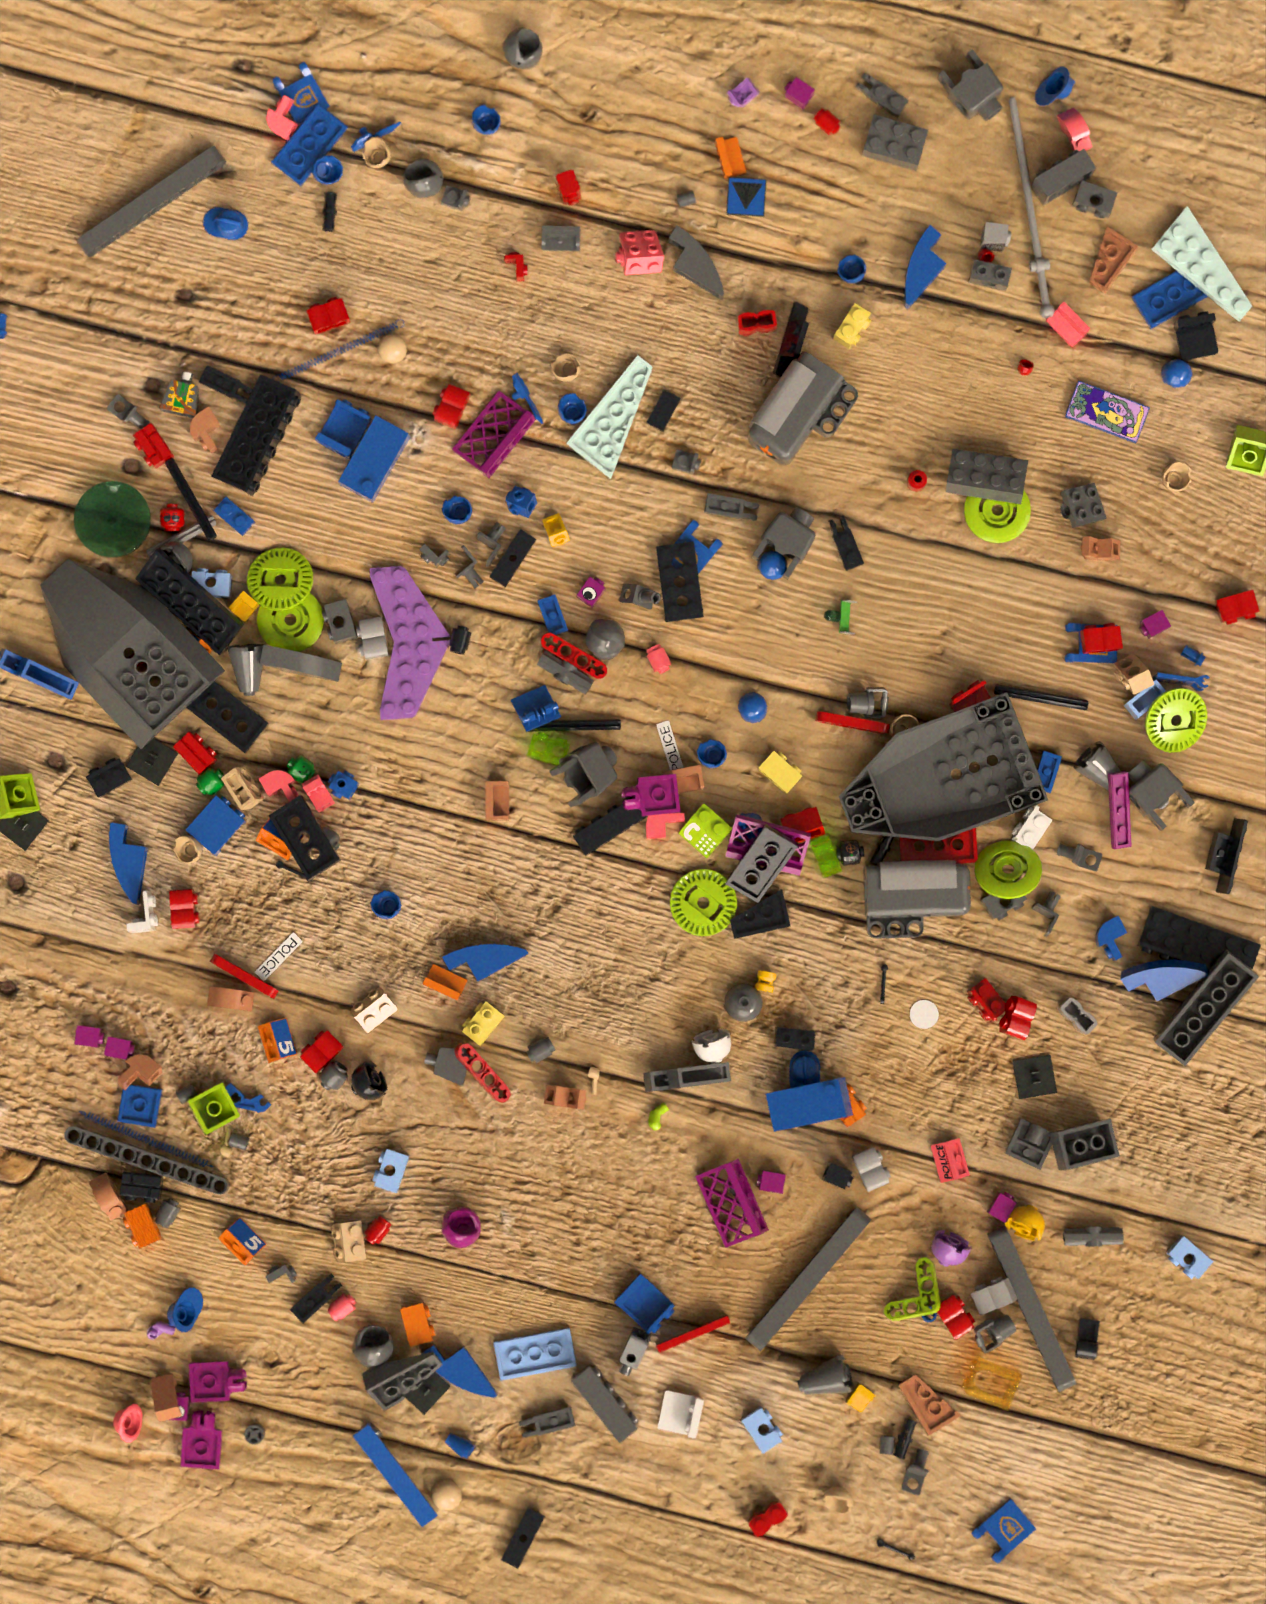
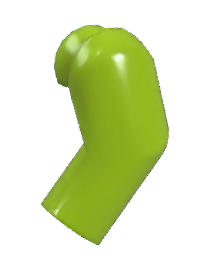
(654, 1116)

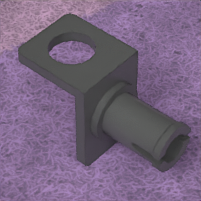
(129, 412)
(491, 541)
(469, 572)
(639, 596)
(1079, 856)
(1048, 910)
(917, 1472)

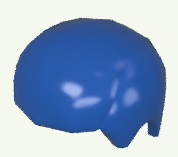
(486, 120)
(327, 169)
(852, 269)
(1176, 373)
(571, 408)
(457, 510)
(772, 565)
(752, 707)
(711, 753)
(386, 904)

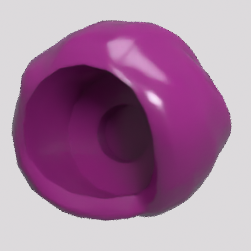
(461, 1227)

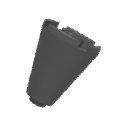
(247, 666)
(1096, 764)
(827, 1378)

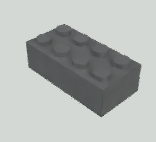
(986, 476)
(604, 1402)

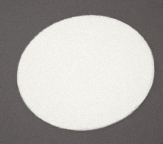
(924, 1014)

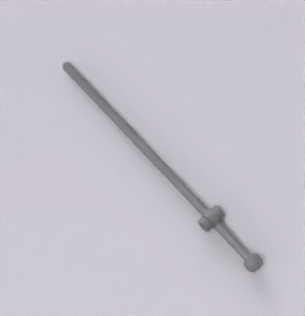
(1038, 264)

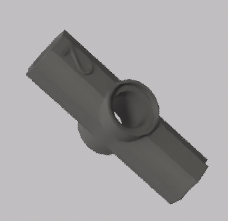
(565, 672)
(1093, 1236)

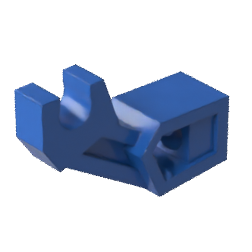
(248, 1104)

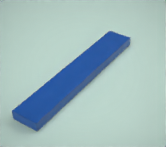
(395, 1475)

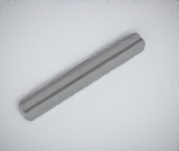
(182, 536)

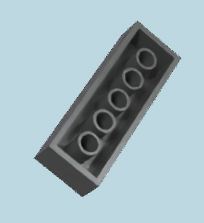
(1205, 1007)

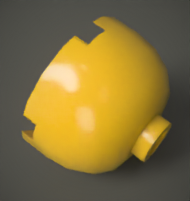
(1026, 1222)

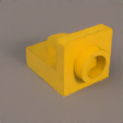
(555, 530)

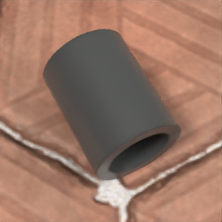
(686, 199)
(186, 1093)
(239, 1141)
(886, 1445)

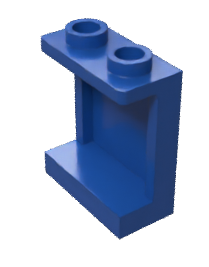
(344, 428)
(216, 824)
(645, 1304)

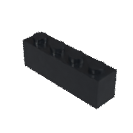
(606, 828)

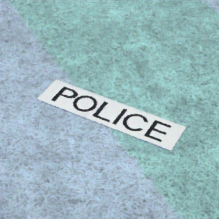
(669, 745)
(278, 956)

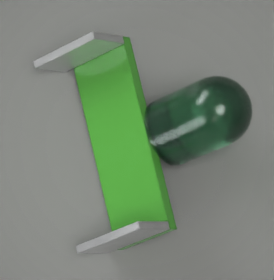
(841, 617)

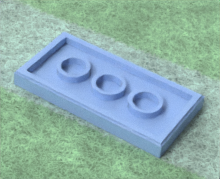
(535, 1354)

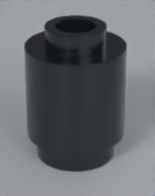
(460, 640)

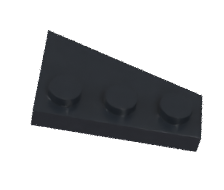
(763, 917)

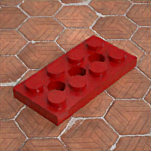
(966, 855)

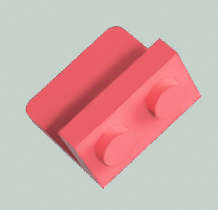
(641, 252)

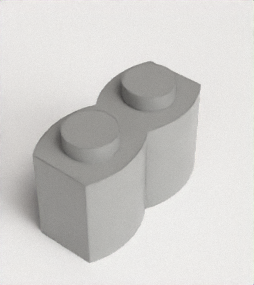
(373, 638)
(1074, 1012)
(871, 1169)
(994, 1295)

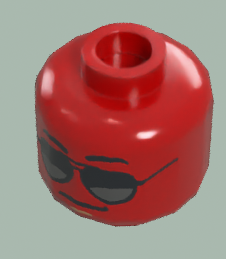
(172, 517)

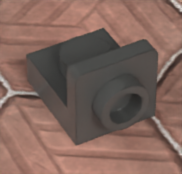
(455, 198)
(686, 462)

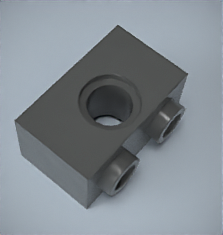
(1105, 196)
(990, 275)
(347, 630)
(996, 910)

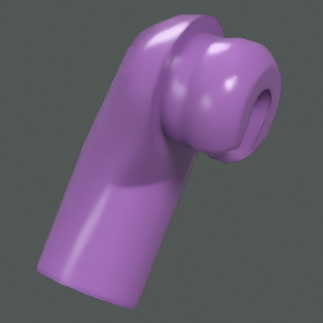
(159, 1328)

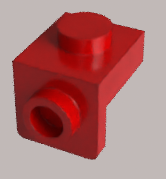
(521, 268)

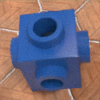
(521, 501)
(349, 788)

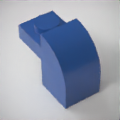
(1107, 933)

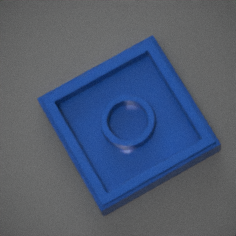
(140, 1106)

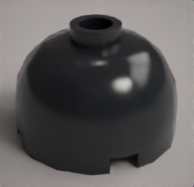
(367, 1082)

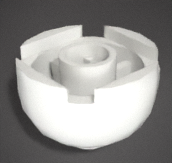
(712, 1046)

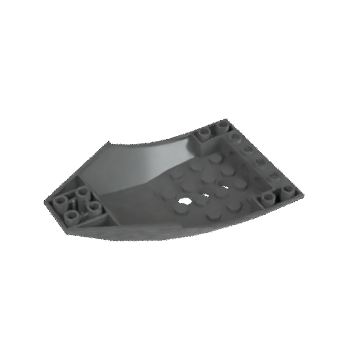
(101, 617)
(910, 783)

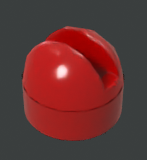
(985, 255)
(1025, 367)

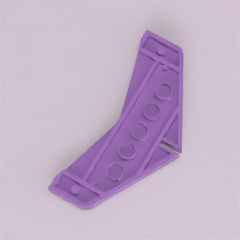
(414, 652)

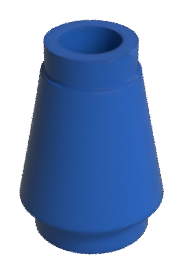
(460, 1445)

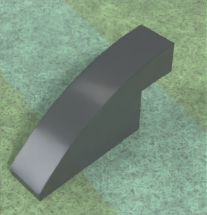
(695, 263)
(300, 663)
(687, 1077)

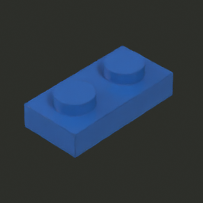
(234, 516)
(552, 615)
(1048, 769)

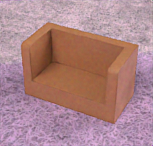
(688, 778)
(497, 800)
(165, 1397)

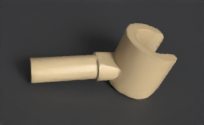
(594, 1073)
(226, 1150)

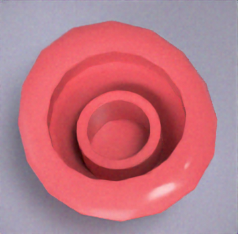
(128, 1422)

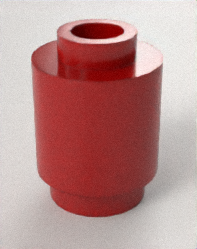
(827, 122)
(914, 486)
(377, 1230)

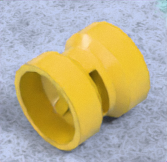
(766, 977)

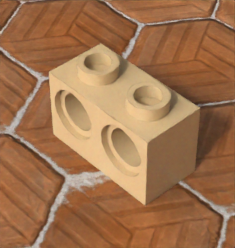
(1133, 674)
(242, 788)

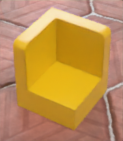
(244, 606)
(860, 1397)

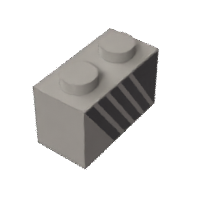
(995, 236)

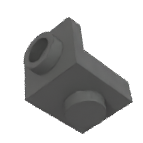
(429, 556)
(277, 1272)

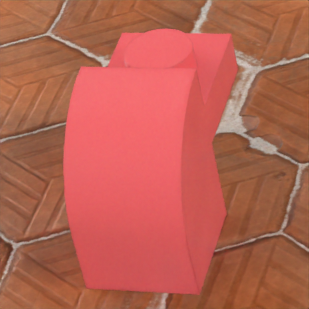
(277, 120)
(1075, 129)
(277, 781)
(318, 793)
(656, 824)

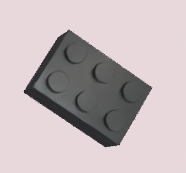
(895, 142)
(1063, 176)
(1084, 1144)

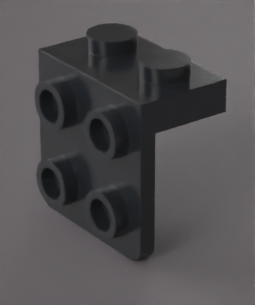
(1196, 336)

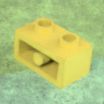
(852, 325)
(780, 772)
(482, 1023)

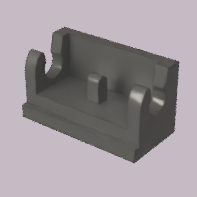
(560, 238)

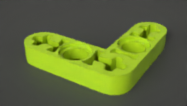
(921, 1301)

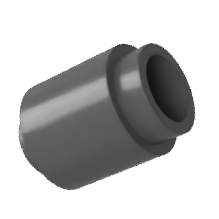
(540, 1050)
(167, 1213)

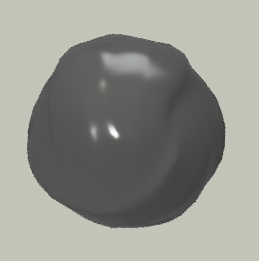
(522, 48)
(423, 178)
(605, 638)
(372, 1345)

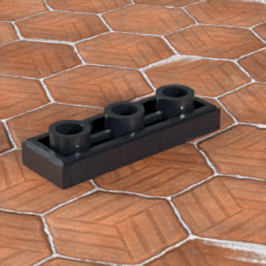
(519, 548)
(517, 1548)

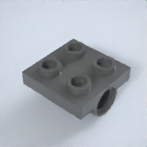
(1082, 505)
(1030, 1144)

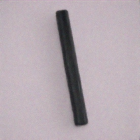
(190, 499)
(1042, 697)
(580, 725)

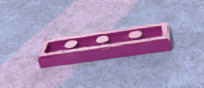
(1119, 810)

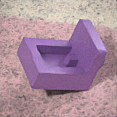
(743, 93)

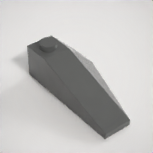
(392, 1380)

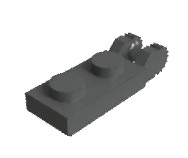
(883, 95)
(729, 507)
(549, 1422)

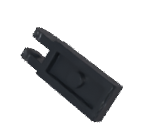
(224, 384)
(846, 545)
(314, 1300)

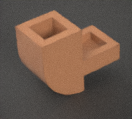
(201, 426)
(1100, 549)
(230, 998)
(141, 1067)
(565, 1097)
(107, 1196)

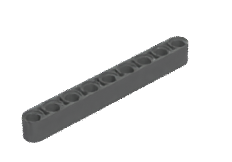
(151, 201)
(137, 1160)
(808, 1278)
(1032, 1309)

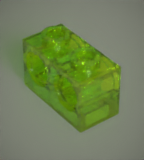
(547, 754)
(825, 857)

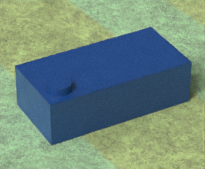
(374, 459)
(809, 1104)

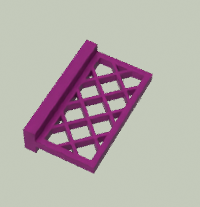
(508, 440)
(737, 849)
(746, 1200)

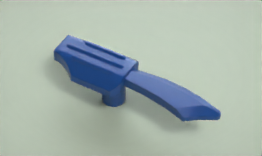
(359, 143)
(523, 392)

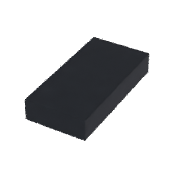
(663, 411)

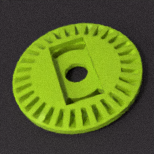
(996, 528)
(276, 562)
(280, 635)
(1186, 733)
(1003, 884)
(690, 915)

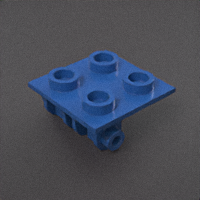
(536, 708)

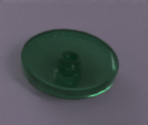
(112, 519)

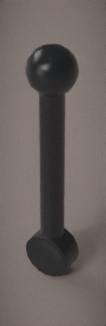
(280, 865)
(884, 968)
(880, 1543)

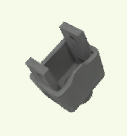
(976, 90)
(789, 537)
(587, 771)
(1153, 789)

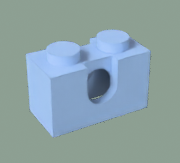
(223, 582)
(1137, 704)
(399, 1162)
(1199, 1263)
(763, 1441)

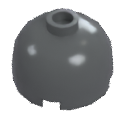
(179, 554)
(743, 1002)

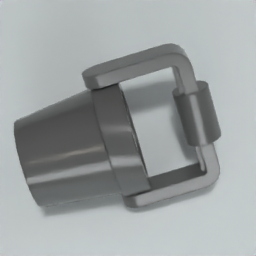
(864, 702)
(998, 1331)

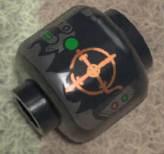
(849, 852)

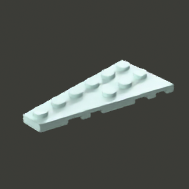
(1194, 257)
(608, 425)

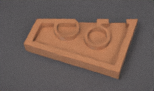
(1111, 260)
(927, 1405)

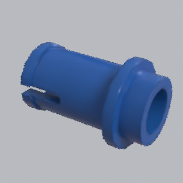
(3, 317)
(1193, 655)

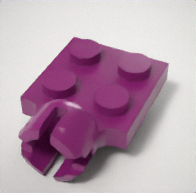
(653, 795)
(214, 1381)
(201, 1442)

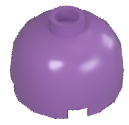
(950, 1249)

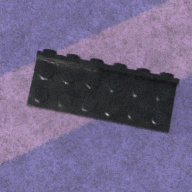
(257, 435)
(189, 601)
(1191, 941)

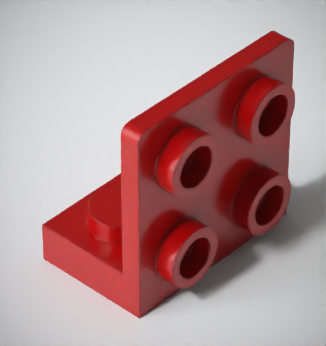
(975, 694)
(987, 1000)

